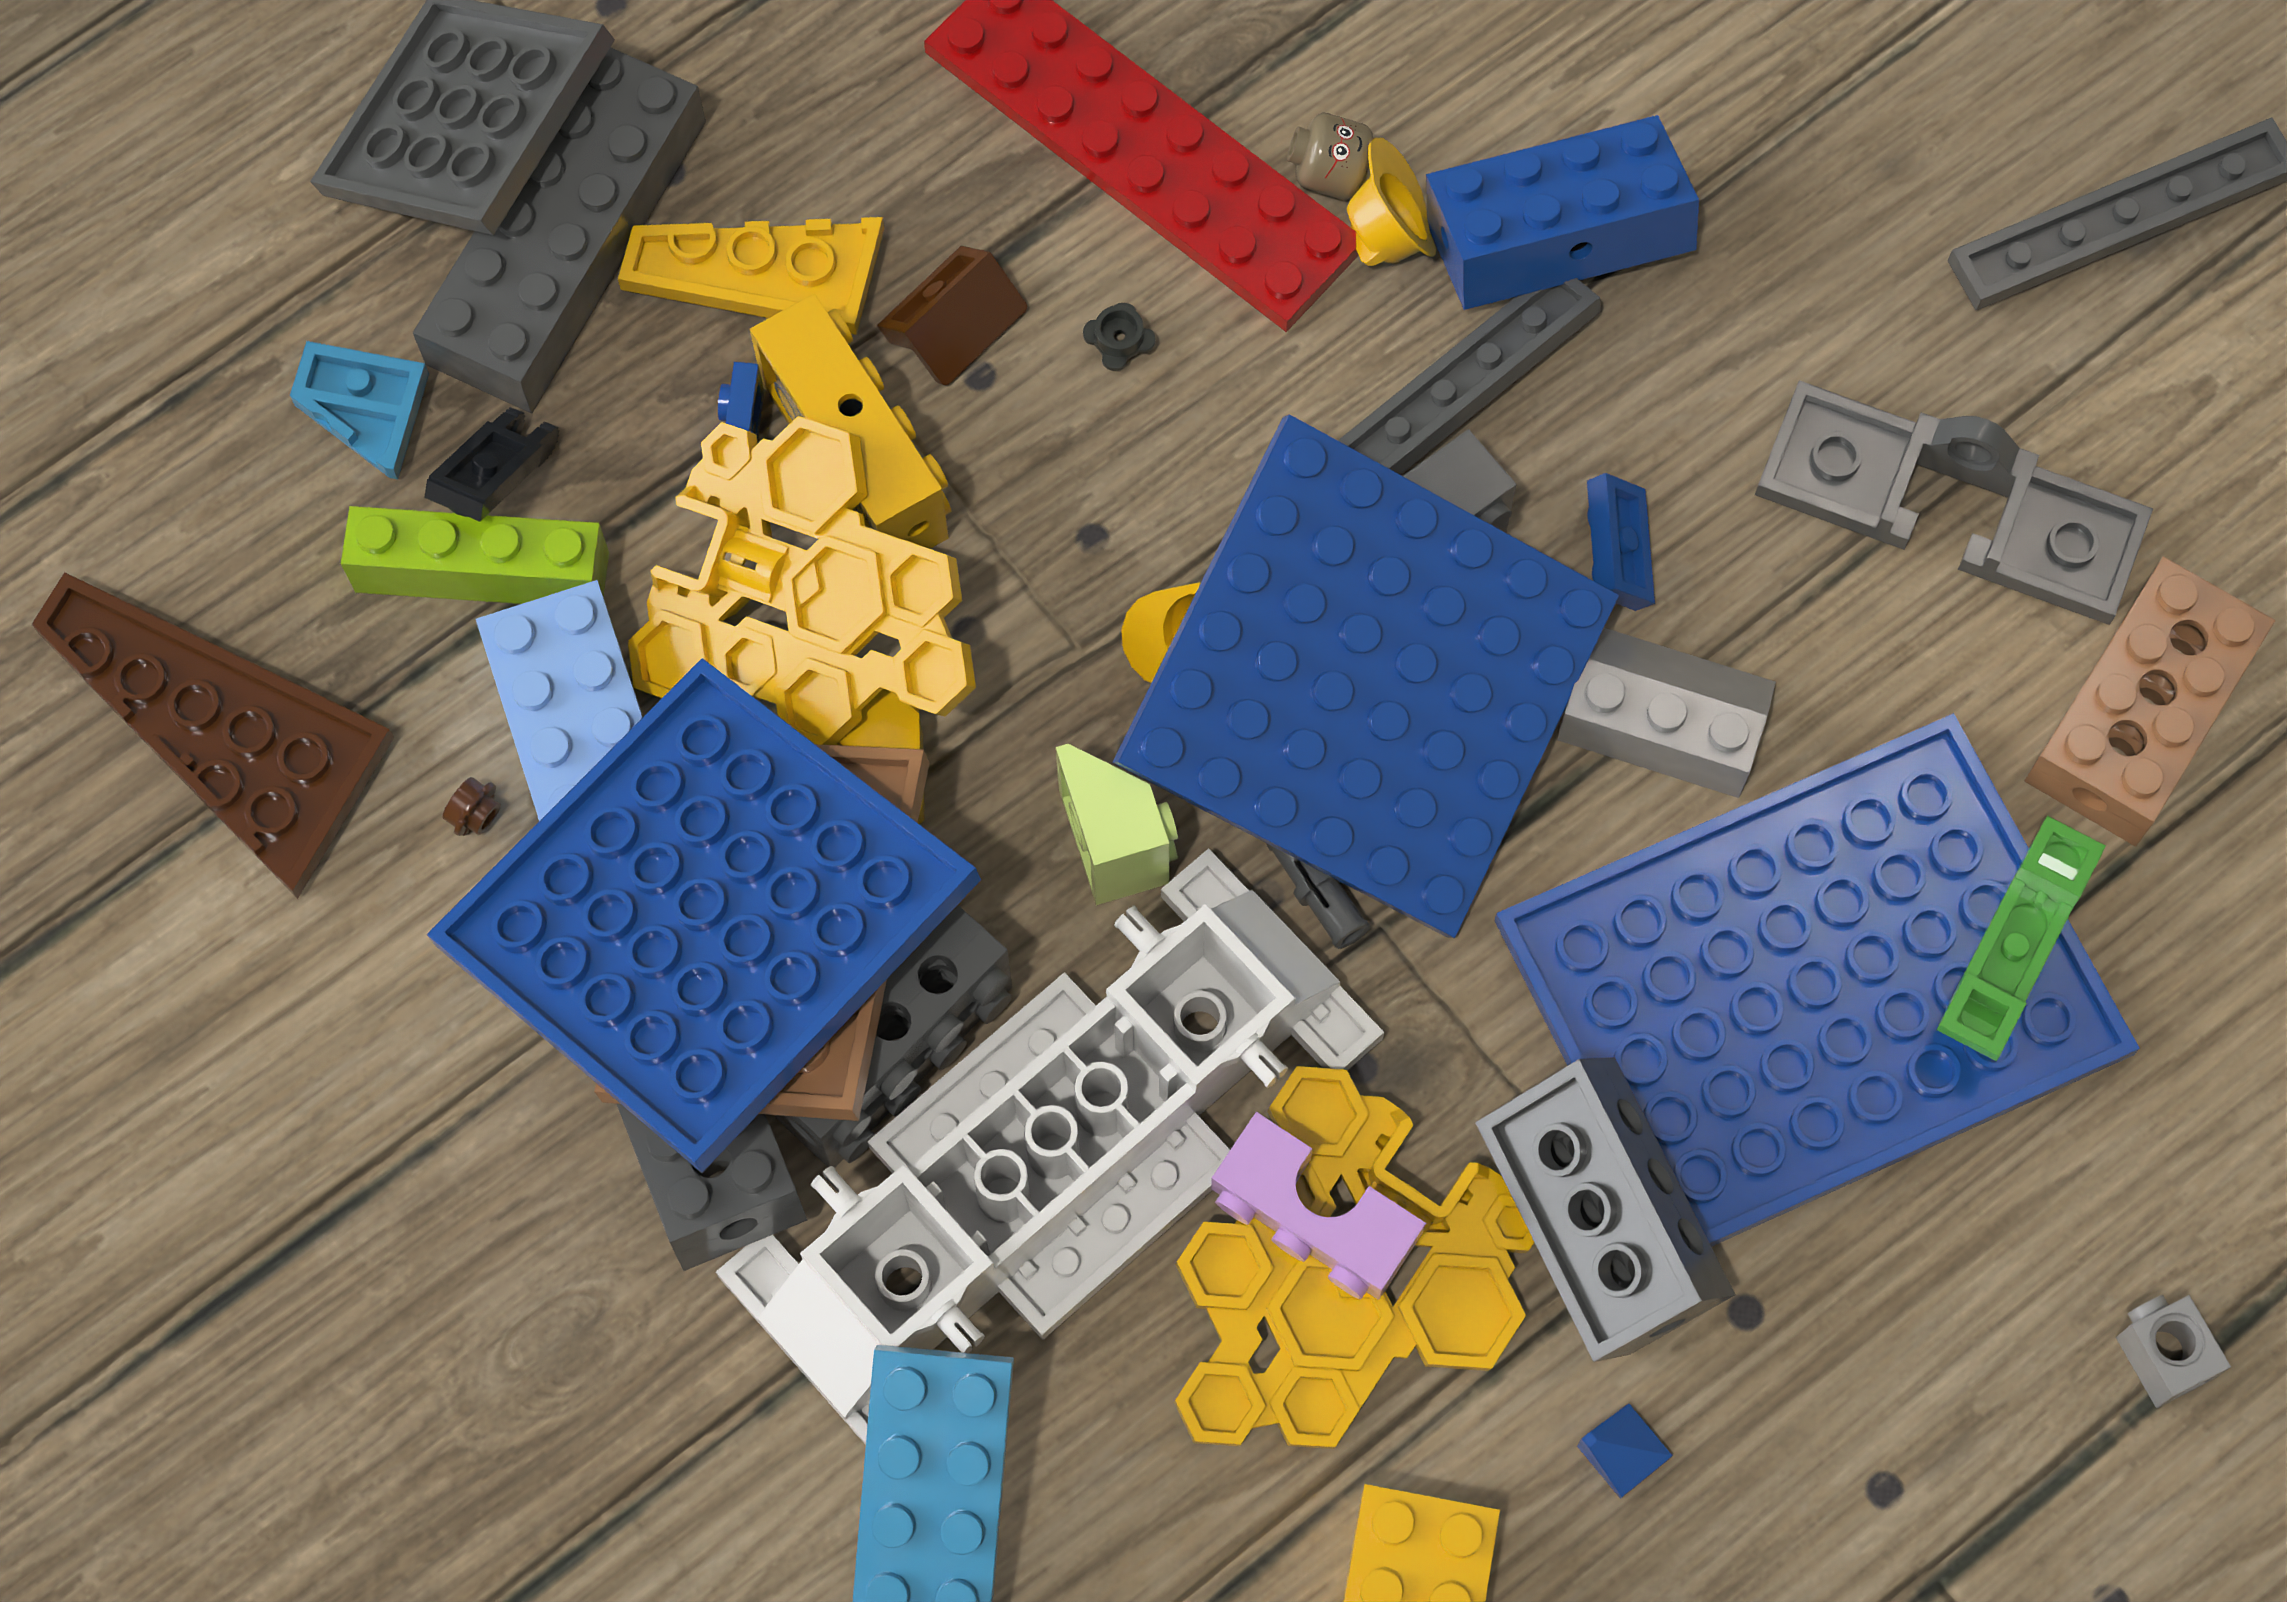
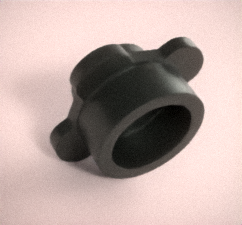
(1117, 319)

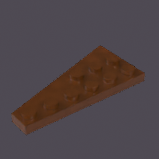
(243, 739)

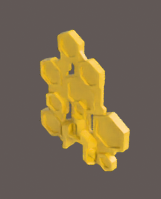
(833, 593)
(1329, 1342)

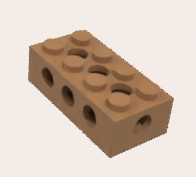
(2188, 693)

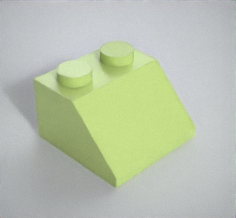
(1116, 826)

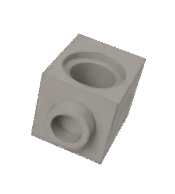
(2164, 1377)

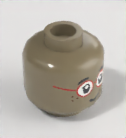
(1331, 155)

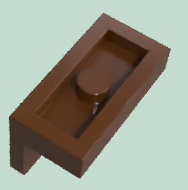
(955, 313)

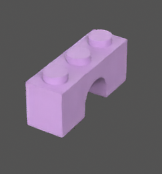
(1359, 1246)

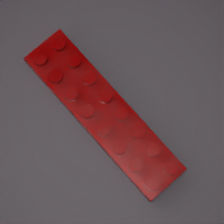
(1148, 151)

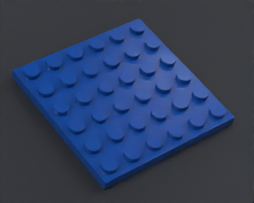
(1366, 677)
(703, 912)

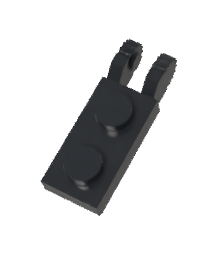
(490, 465)

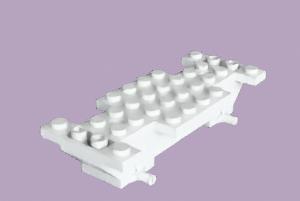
(1053, 1143)

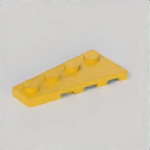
(756, 266)

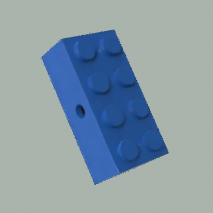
(1562, 212)

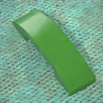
(2020, 938)

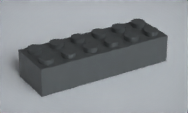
(533, 284)

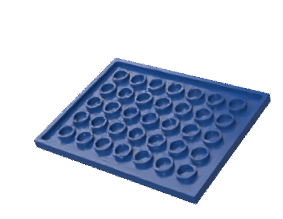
(1792, 973)

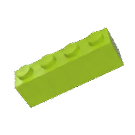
(467, 558)

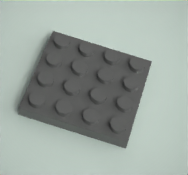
(463, 112)

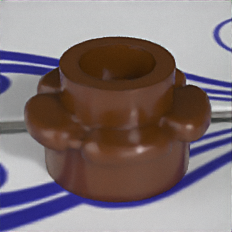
(472, 807)

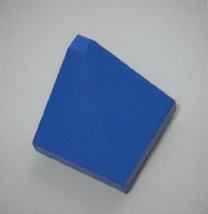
(1624, 1450)

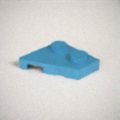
(362, 400)

